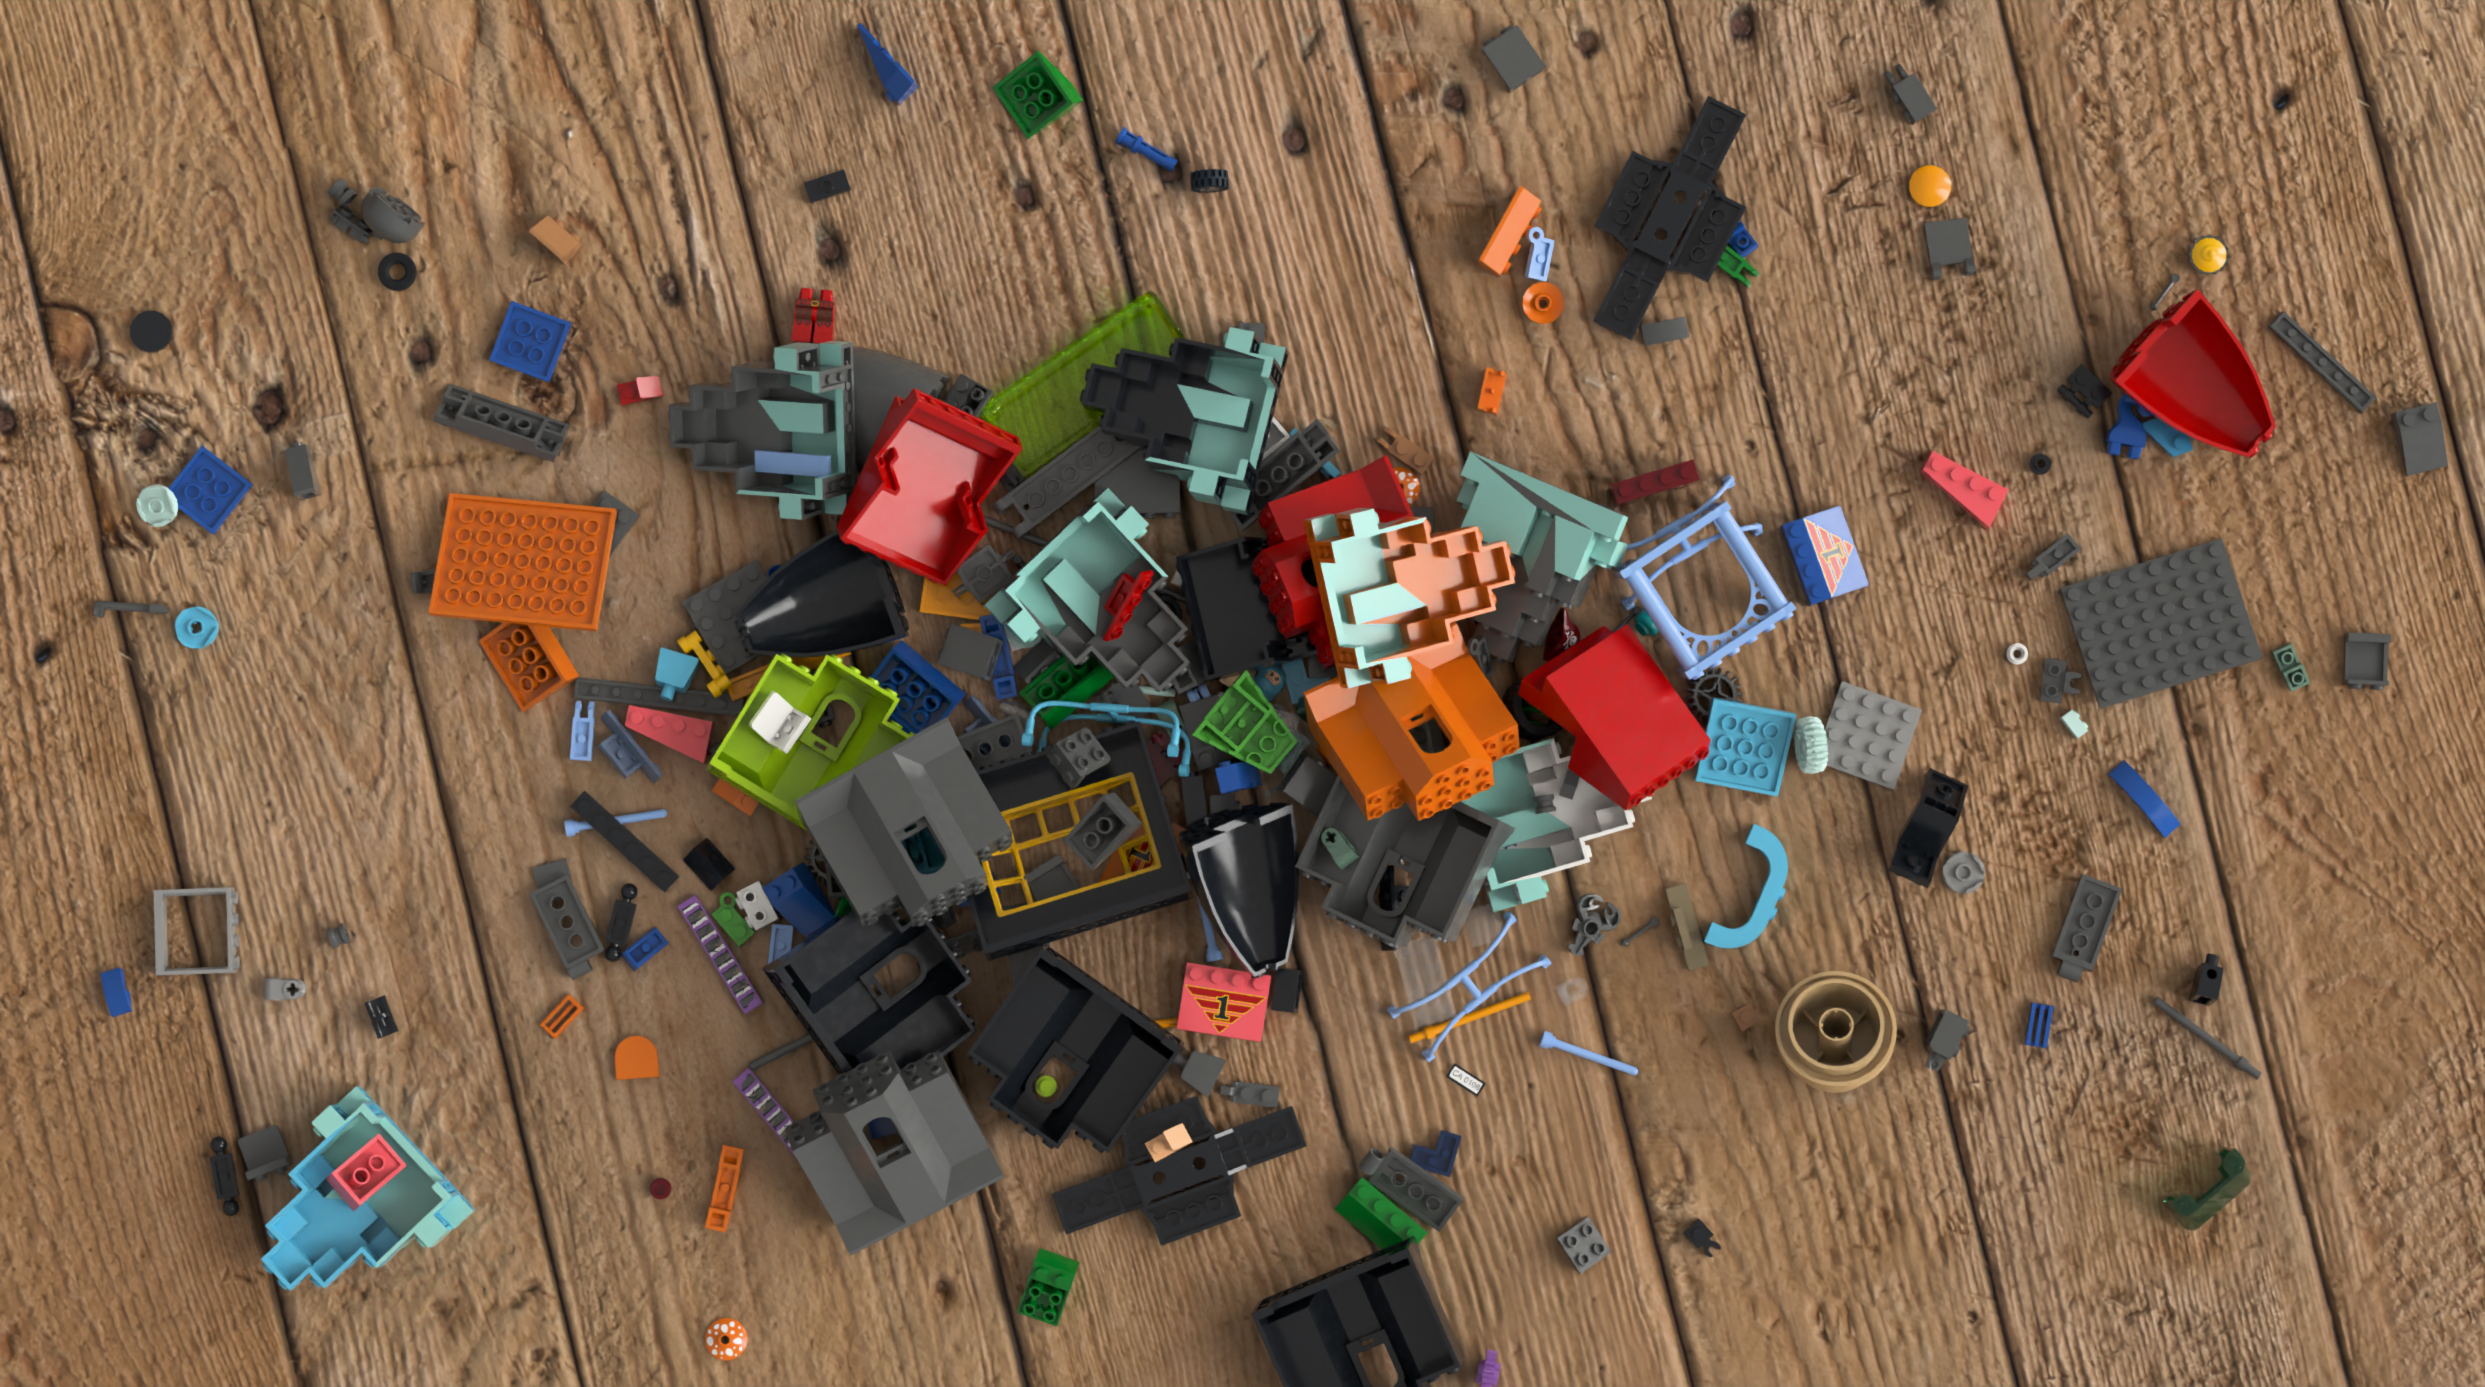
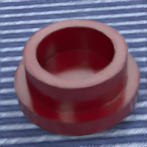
(660, 1188)

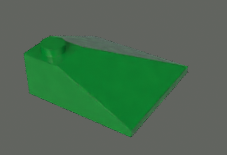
(1036, 94)

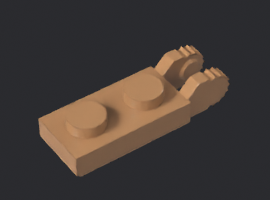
(1406, 451)

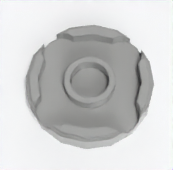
(1963, 872)

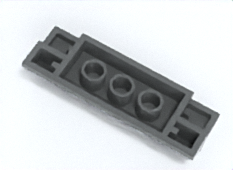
(502, 423)
(1289, 468)

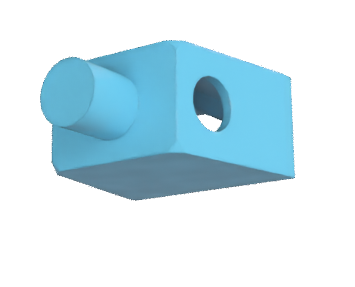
(675, 672)

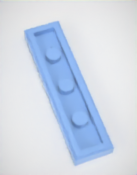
(792, 463)

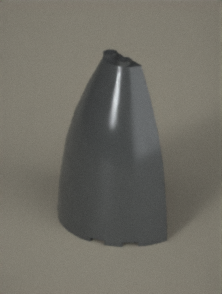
(877, 382)

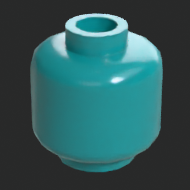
(1645, 625)

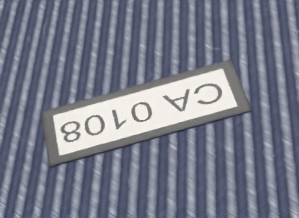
(1465, 1079)

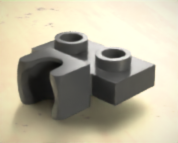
(2057, 681)

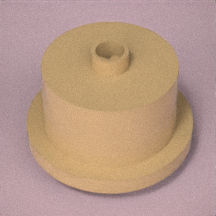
(1835, 1031)

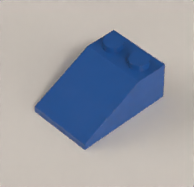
(800, 900)

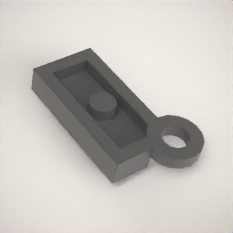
(1479, 651)

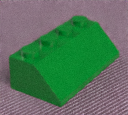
(1064, 683)
(1377, 1216)

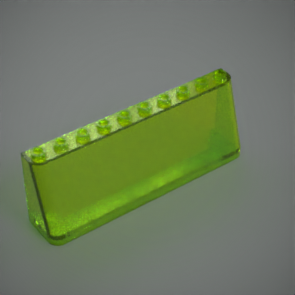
(1046, 402)

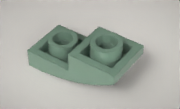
(2290, 667)

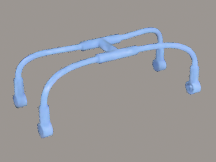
(1688, 550)
(1478, 996)

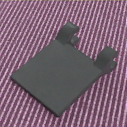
(1949, 245)

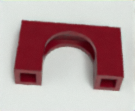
(1664, 479)

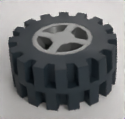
(1209, 181)

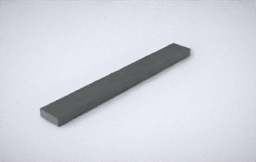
(650, 696)

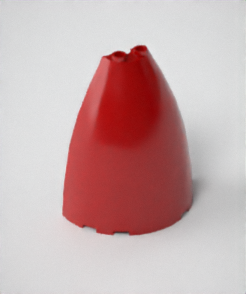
(2197, 378)

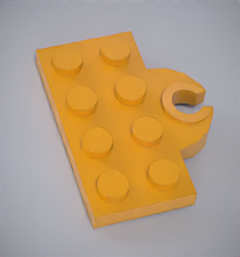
(942, 601)

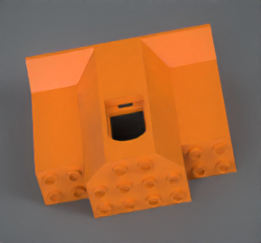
(1377, 757)

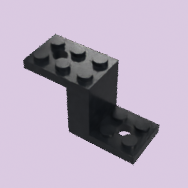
(1928, 828)

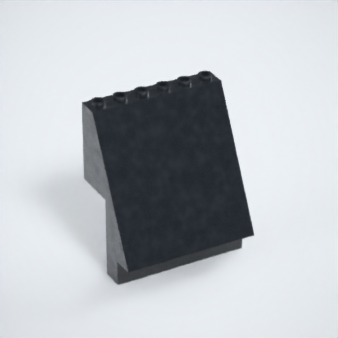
(1232, 613)

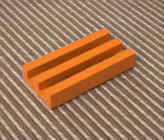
(549, 1029)

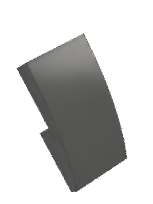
(1665, 331)

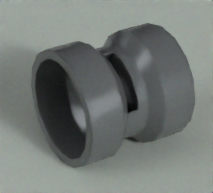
(342, 193)

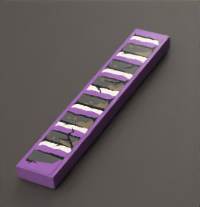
(720, 954)
(764, 1104)

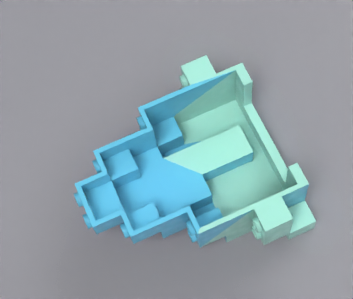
(325, 1235)

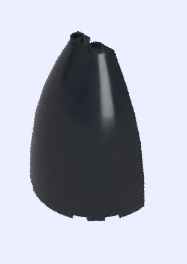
(824, 604)
(1247, 880)

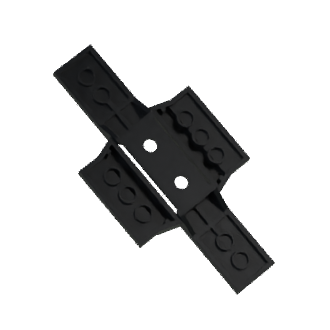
(1633, 199)
(1193, 1208)

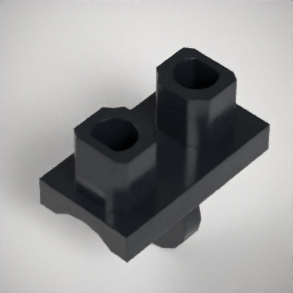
(381, 1017)

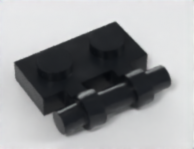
(2088, 386)

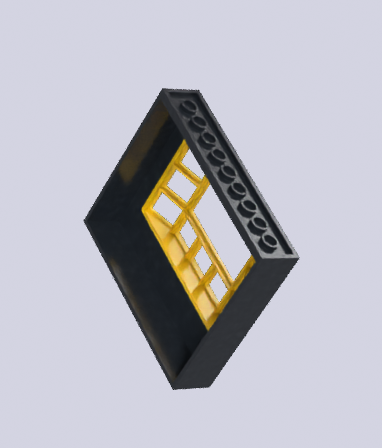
(1035, 785)

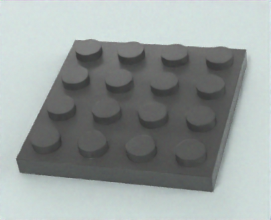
(715, 617)

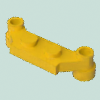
(720, 680)

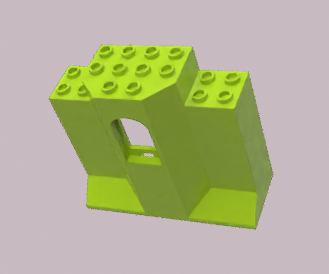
(782, 778)

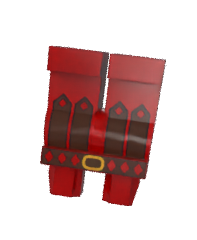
(814, 311)

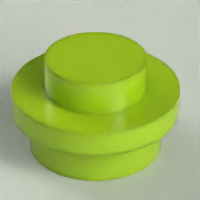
(1046, 1086)

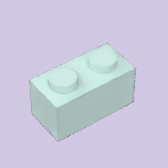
(2074, 724)

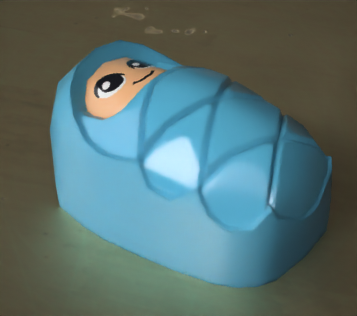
(1271, 682)

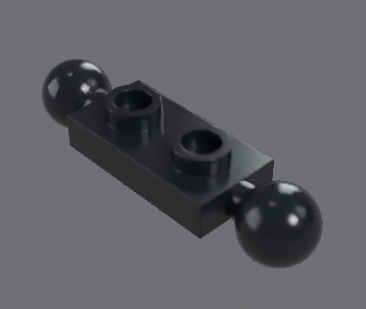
(621, 922)
(224, 1176)

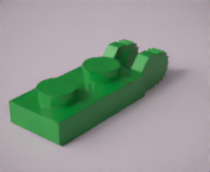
(1733, 263)

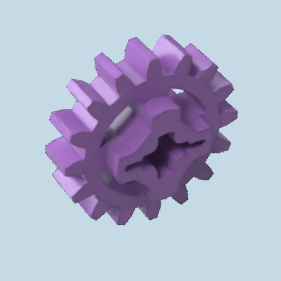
(1488, 1370)

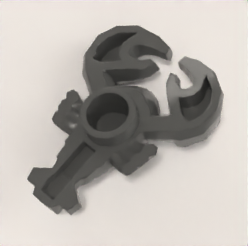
(1591, 923)

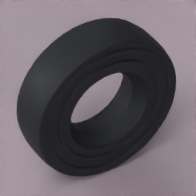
(390, 260)

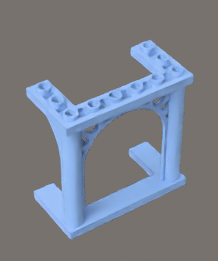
(1689, 660)

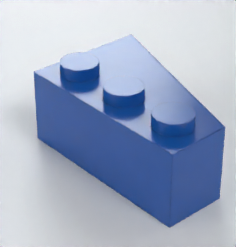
(1237, 777)

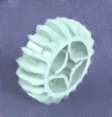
(1810, 745)

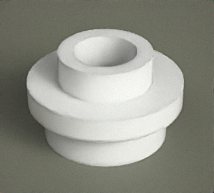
(2023, 651)

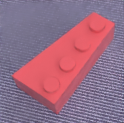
(1971, 491)
(676, 731)

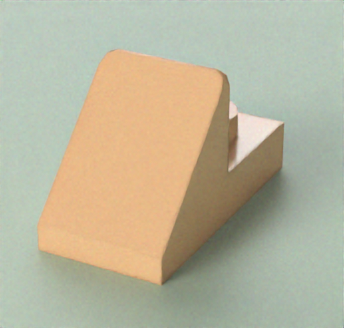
(1168, 1142)

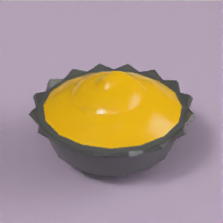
(2208, 255)

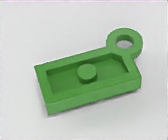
(732, 921)

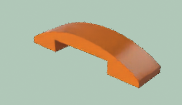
(725, 1188)

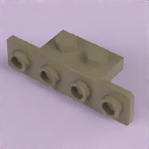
(1687, 927)

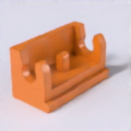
(1491, 391)

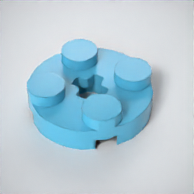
(208, 624)

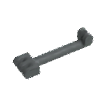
(101, 606)

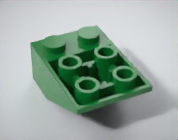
(1048, 1287)

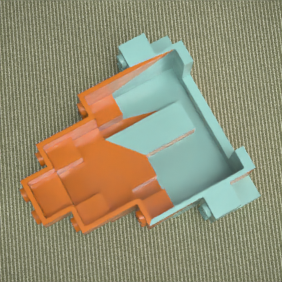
(1398, 588)

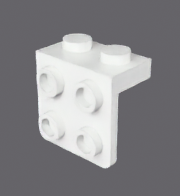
(779, 722)

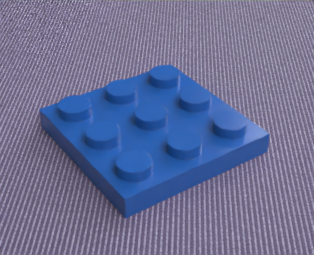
(530, 341)
(209, 490)

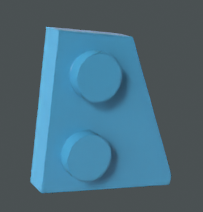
(2170, 439)

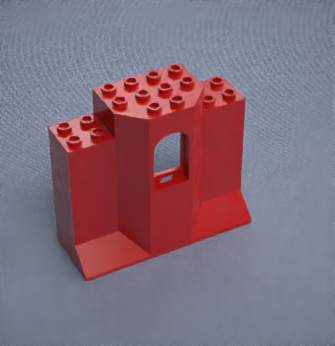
(1279, 566)

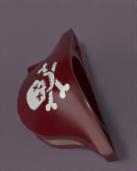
(1561, 635)

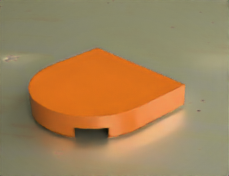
(636, 1059)

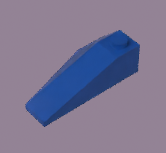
(893, 76)

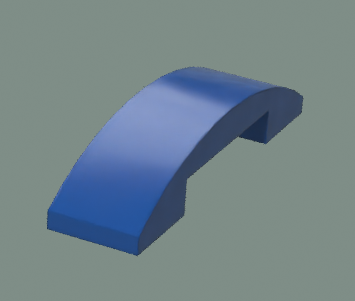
(1003, 674)
(2145, 798)

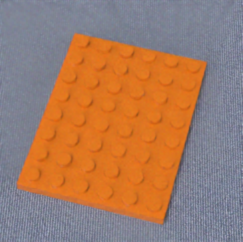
(522, 562)

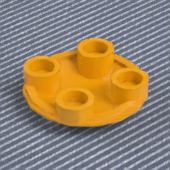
(1929, 186)

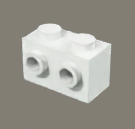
(757, 906)

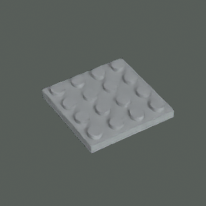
(1869, 734)

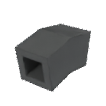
(1569, 785)

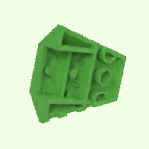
(1247, 726)

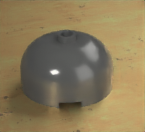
(390, 217)

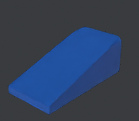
(644, 949)

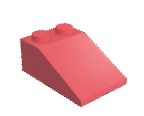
(366, 1172)

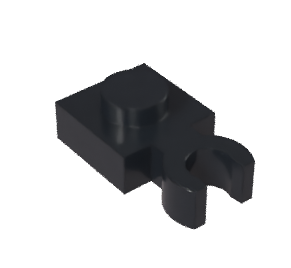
(1701, 1235)

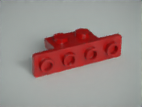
(1123, 601)

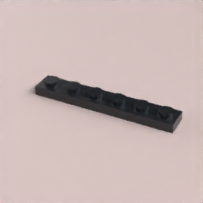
(624, 841)

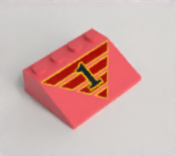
(1223, 1002)

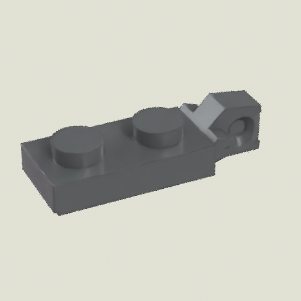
(2053, 557)
(1252, 1093)

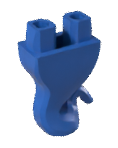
(2127, 430)

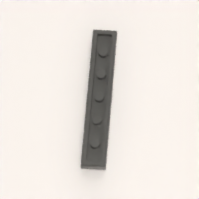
(2322, 362)

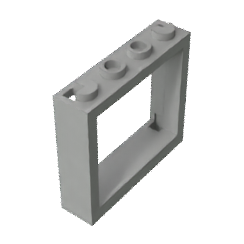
(161, 936)

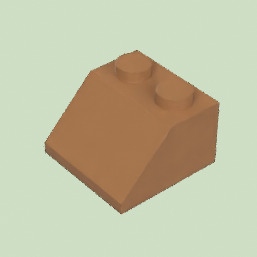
(556, 239)

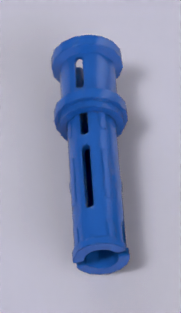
(1137, 145)

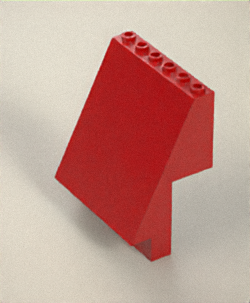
(926, 486)
(1624, 715)

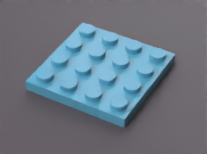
(1746, 746)

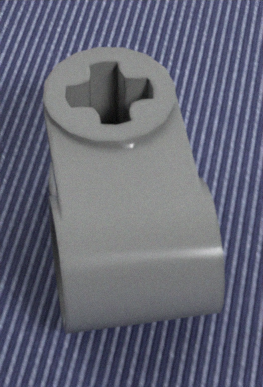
(281, 988)

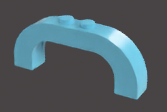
(1772, 890)

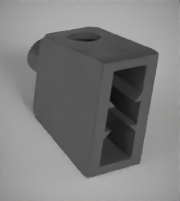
(1200, 1070)

